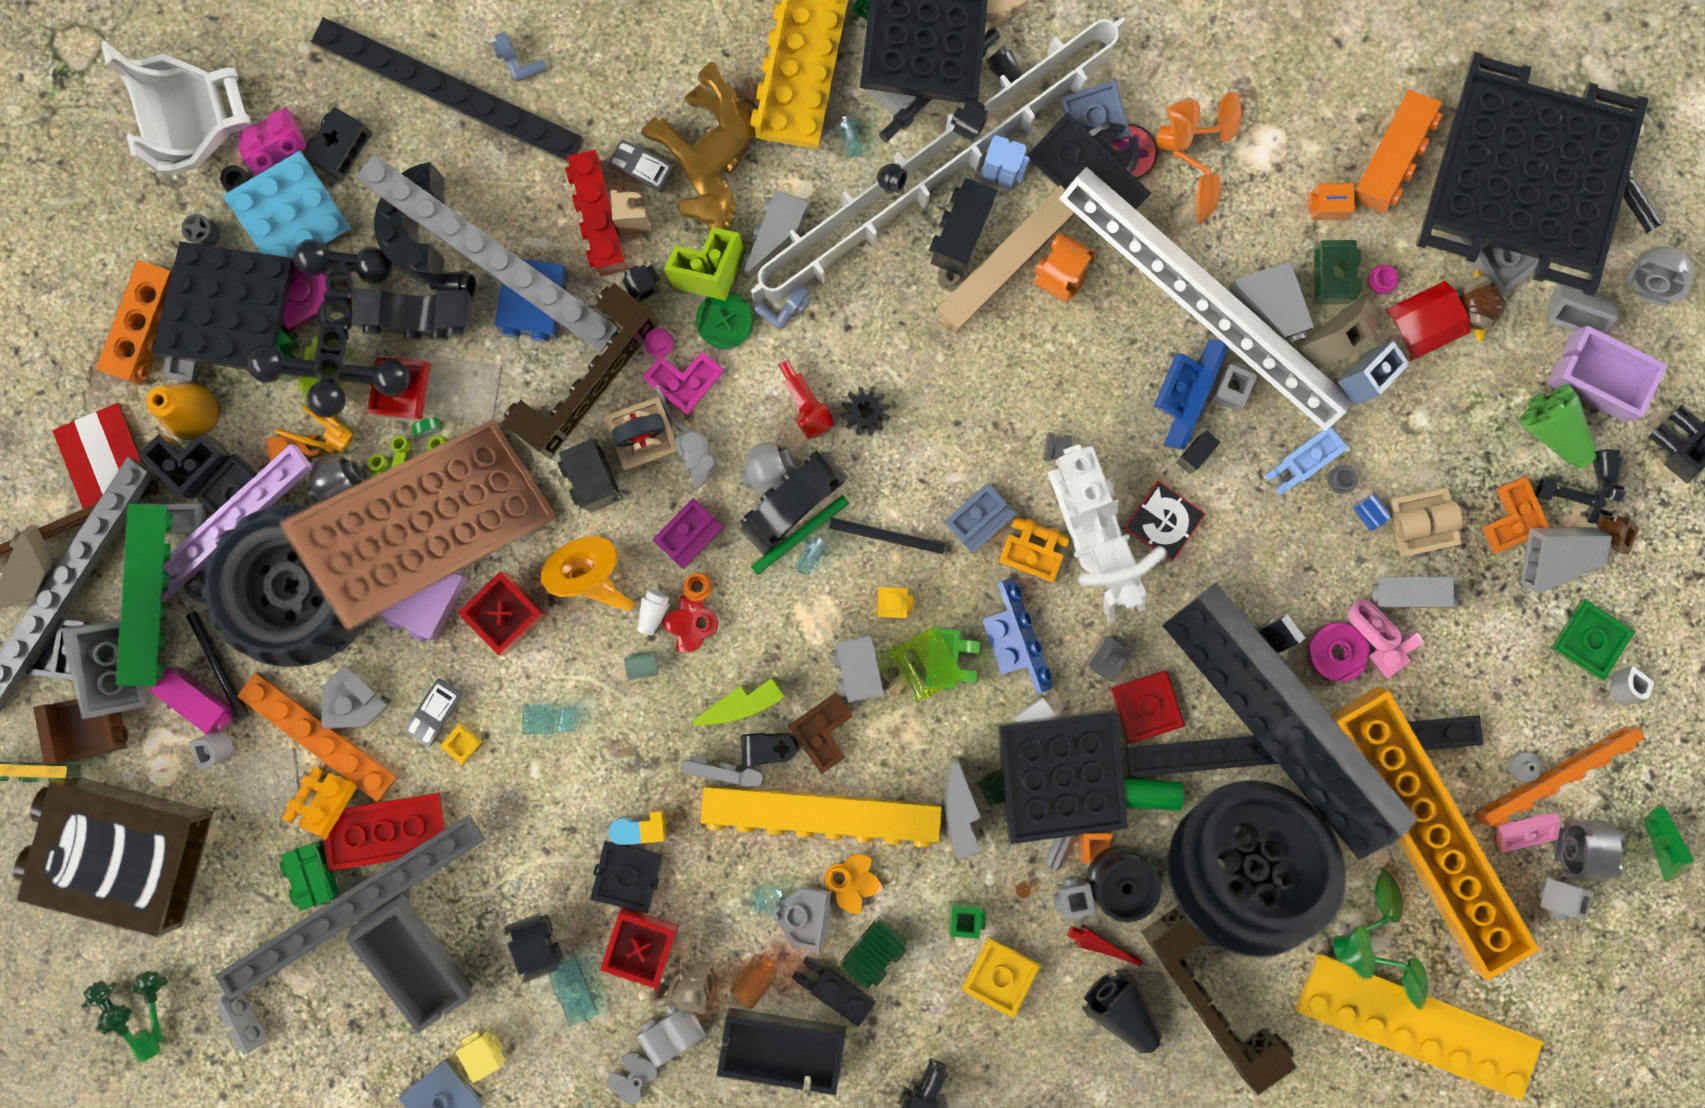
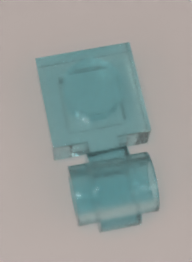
(541, 719)

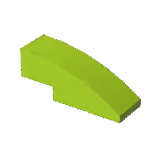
(741, 704)

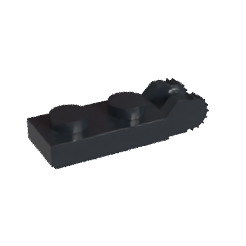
(836, 992)

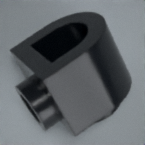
(970, 120)
(641, 282)

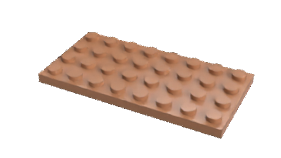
(418, 523)

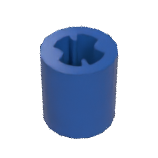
(1372, 512)

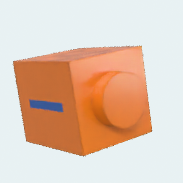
(1331, 201)

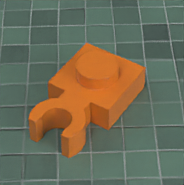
(278, 444)

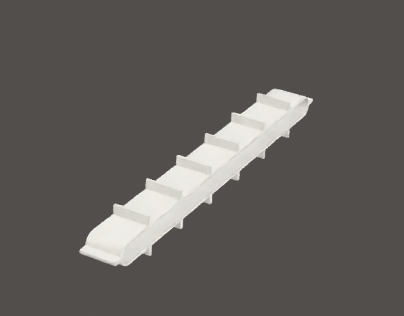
(1101, 30)

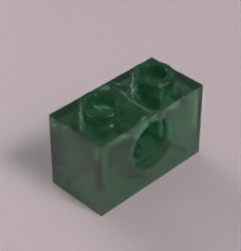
(1327, 286)

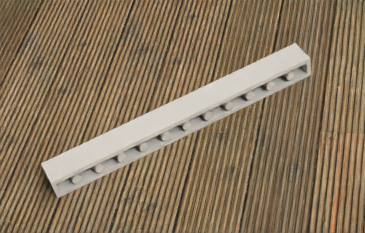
(1206, 299)

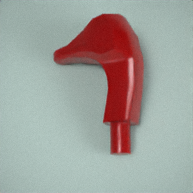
(813, 416)

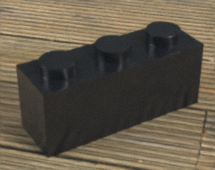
(962, 226)

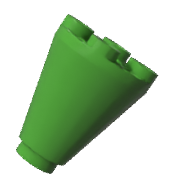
(1561, 425)

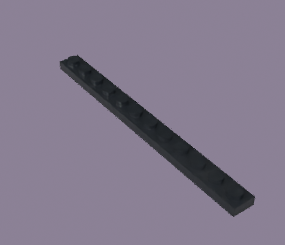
(1248, 750)

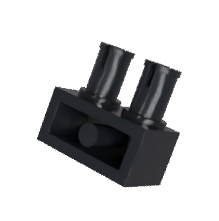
(1685, 456)
(927, 1091)

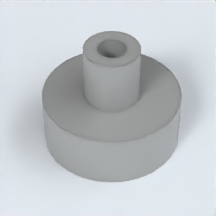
(1524, 766)

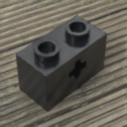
(337, 158)

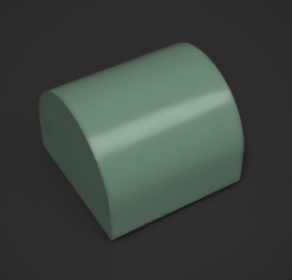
(641, 665)

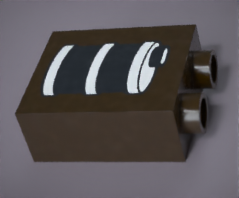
(112, 855)

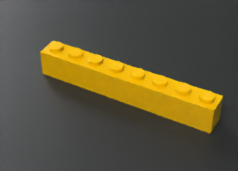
(820, 814)

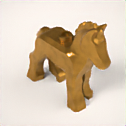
(712, 153)

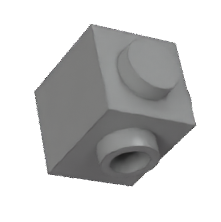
(1074, 898)
(1565, 900)

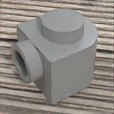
(1630, 686)
(217, 749)

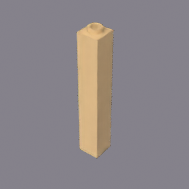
(1004, 263)

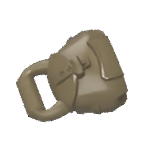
(688, 990)

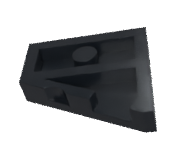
(53, 658)

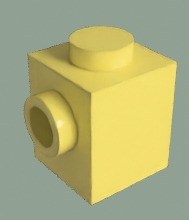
(480, 1054)

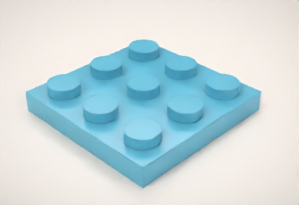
(286, 207)

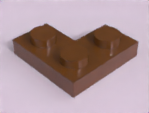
(814, 731)

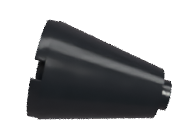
(1122, 1010)

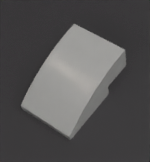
(1501, 265)
(959, 811)

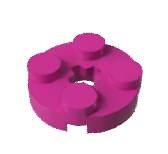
(1354, 657)

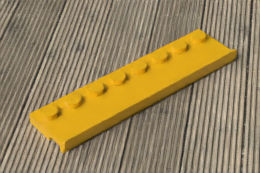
(1436, 1035)

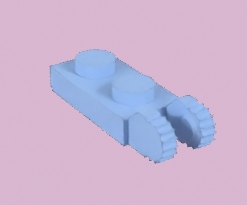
(1308, 458)

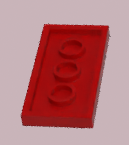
(383, 831)

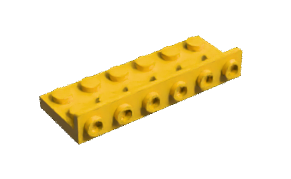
(799, 71)

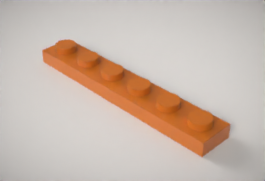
(324, 743)
(1569, 771)

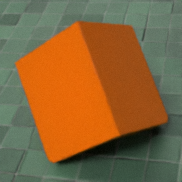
(1093, 844)

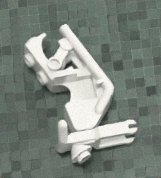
(1096, 531)

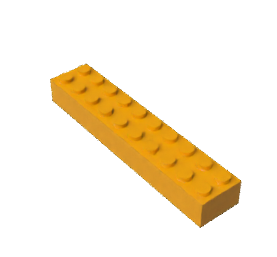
(1439, 840)

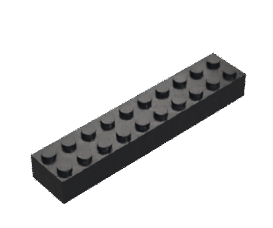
(1290, 723)

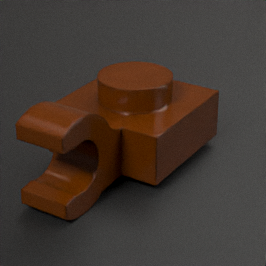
(1622, 532)

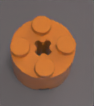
(1065, 268)

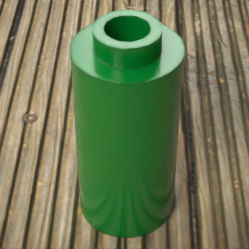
(1153, 794)

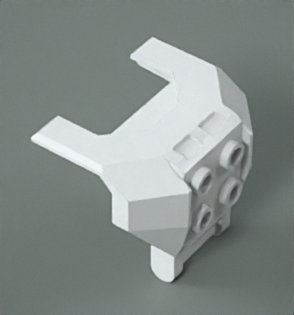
(177, 109)

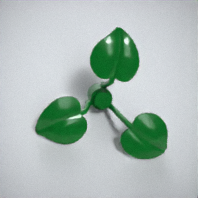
(1356, 948)

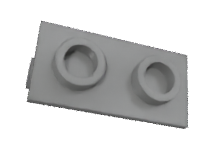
(246, 1028)

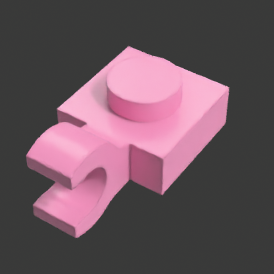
(1391, 662)

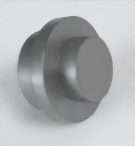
(1342, 479)

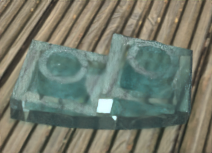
(573, 993)

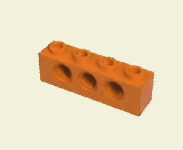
(125, 330)

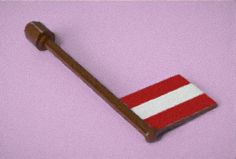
(93, 454)

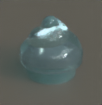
(765, 899)

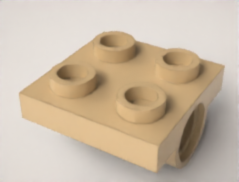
(1425, 521)

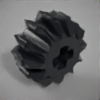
(875, 407)

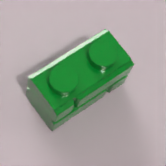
(309, 876)

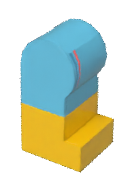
(631, 831)

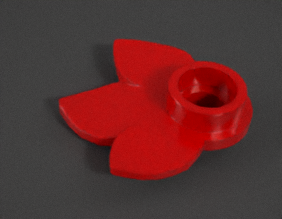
(686, 624)

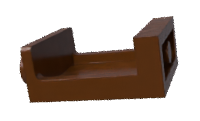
(70, 737)

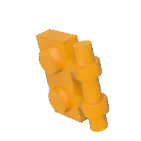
(1029, 557)
(325, 806)

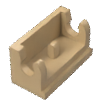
(626, 218)

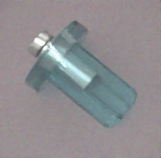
(850, 136)
(812, 554)

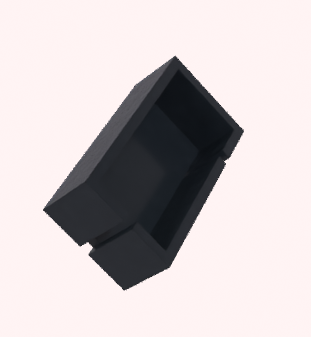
(781, 1051)

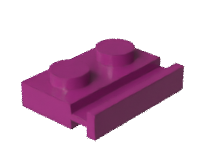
(688, 533)

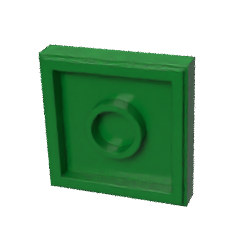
(1592, 639)

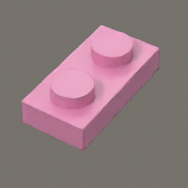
(1528, 832)

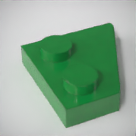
(1668, 844)

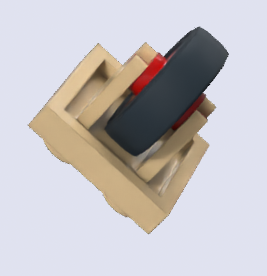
(641, 434)

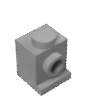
(1244, 380)

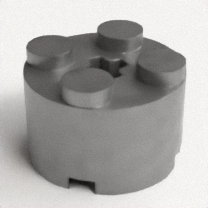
(1589, 850)

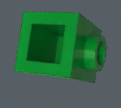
(966, 920)

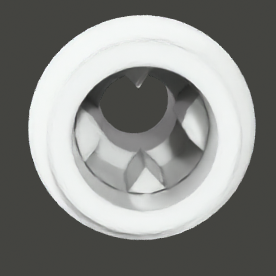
(652, 611)

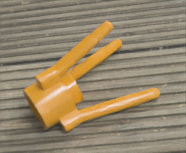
(336, 435)

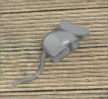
(692, 448)

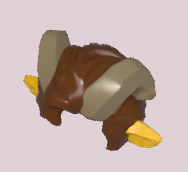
(1483, 303)

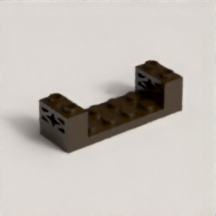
(635, 323)
(1258, 1060)

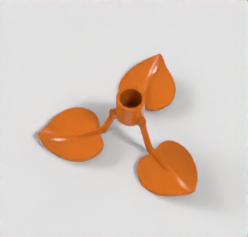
(1184, 120)

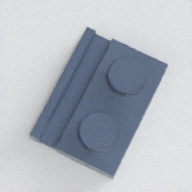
(979, 518)

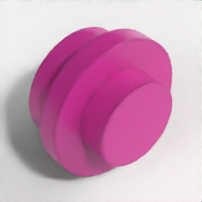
(1383, 279)
(658, 342)

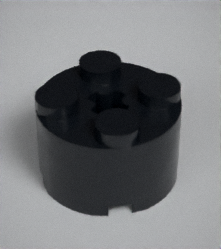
(533, 948)

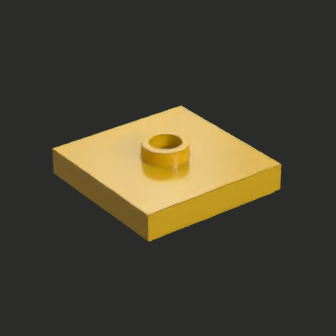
(1000, 977)

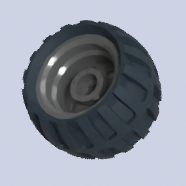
(238, 584)

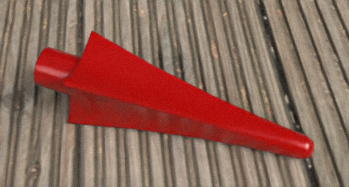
(1091, 941)

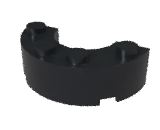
(398, 232)
(411, 314)
(791, 501)

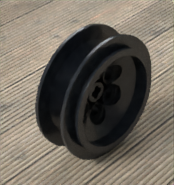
(1302, 857)

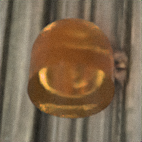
(1022, 890)

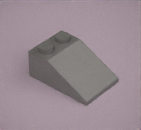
(93, 667)

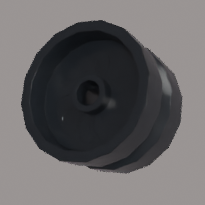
(1124, 884)

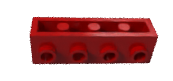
(595, 204)

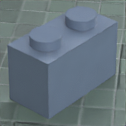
(1373, 373)

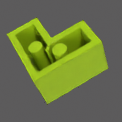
(709, 270)

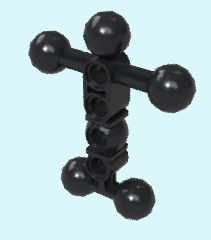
(326, 396)

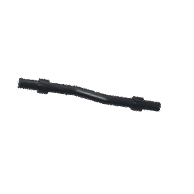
(904, 117)

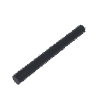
(886, 535)
(217, 665)

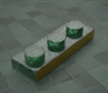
(32, 771)

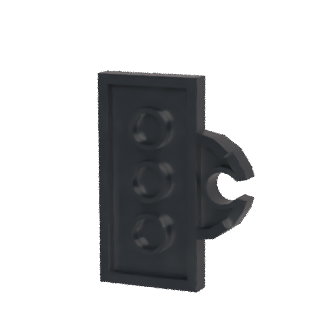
(1071, 148)

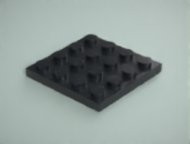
(925, 48)
(222, 304)
(1062, 776)

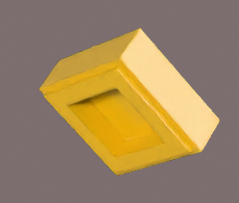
(461, 744)

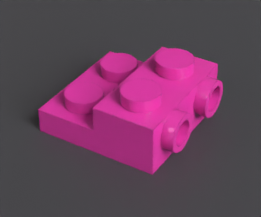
(270, 141)

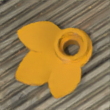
(857, 882)

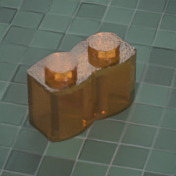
(754, 980)

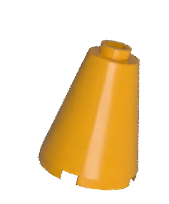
(184, 409)

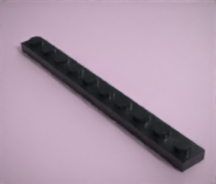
(446, 90)

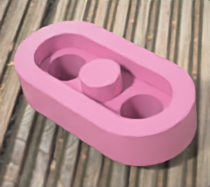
(1374, 625)

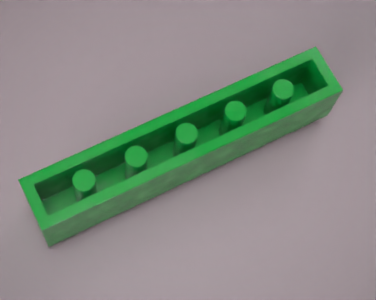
(142, 595)

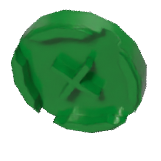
(724, 322)

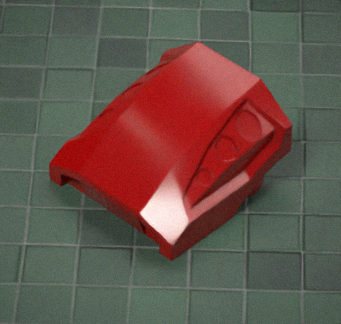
(1430, 319)

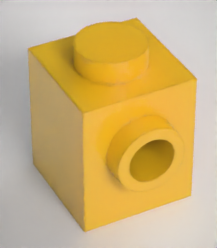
(894, 602)

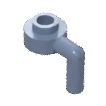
(504, 49)
(796, 302)

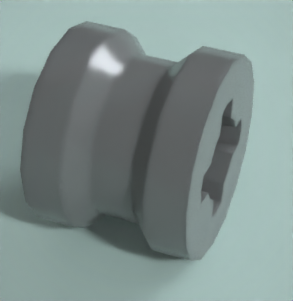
(197, 224)
(1055, 445)

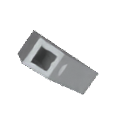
(770, 238)

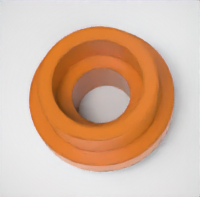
(691, 581)

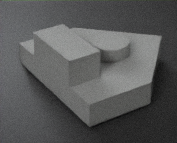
(349, 702)
(805, 917)

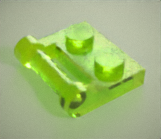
(935, 659)

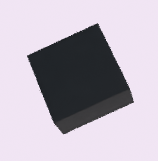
(1198, 452)

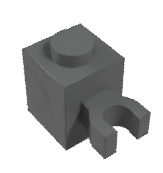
(1108, 657)

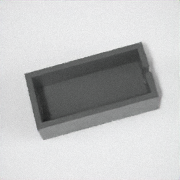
(409, 963)

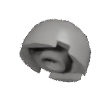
(1662, 275)

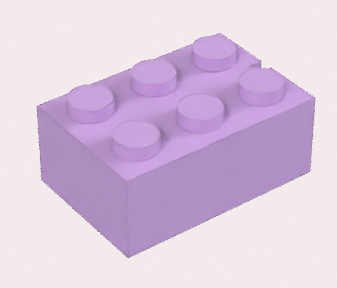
(1608, 374)

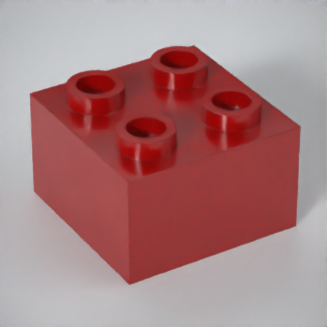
(502, 613)
(639, 947)

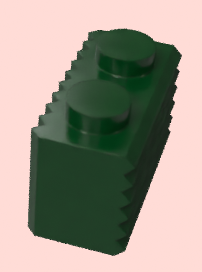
(873, 953)

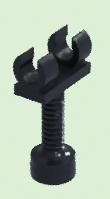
(1548, 488)

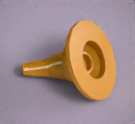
(583, 570)

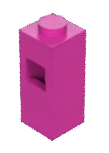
(193, 700)

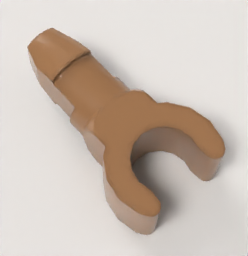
(750, 95)

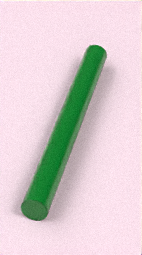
(799, 535)

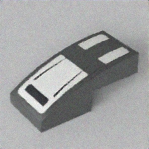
(641, 166)
(433, 712)

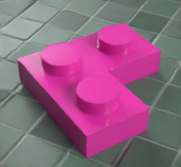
(685, 388)

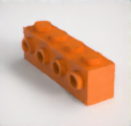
(1397, 152)

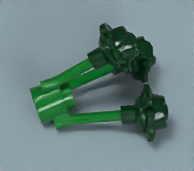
(114, 1017)

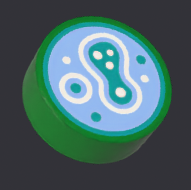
(426, 427)

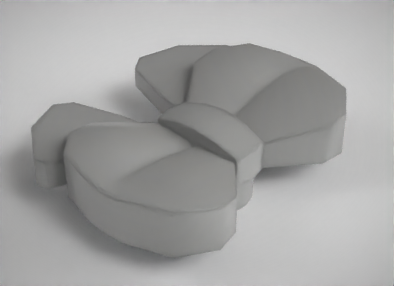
(640, 1071)

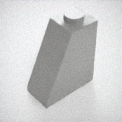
(1275, 300)
(1562, 555)
(1416, 592)

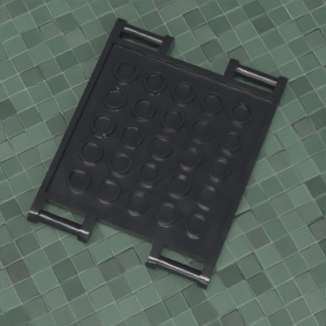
(1534, 172)

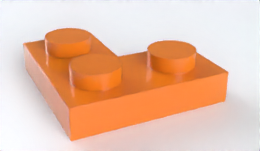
(1522, 514)

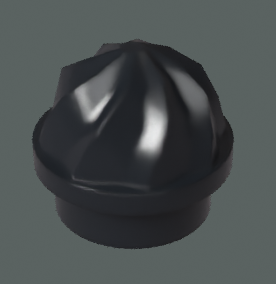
(892, 178)

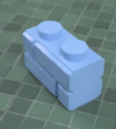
(1004, 162)

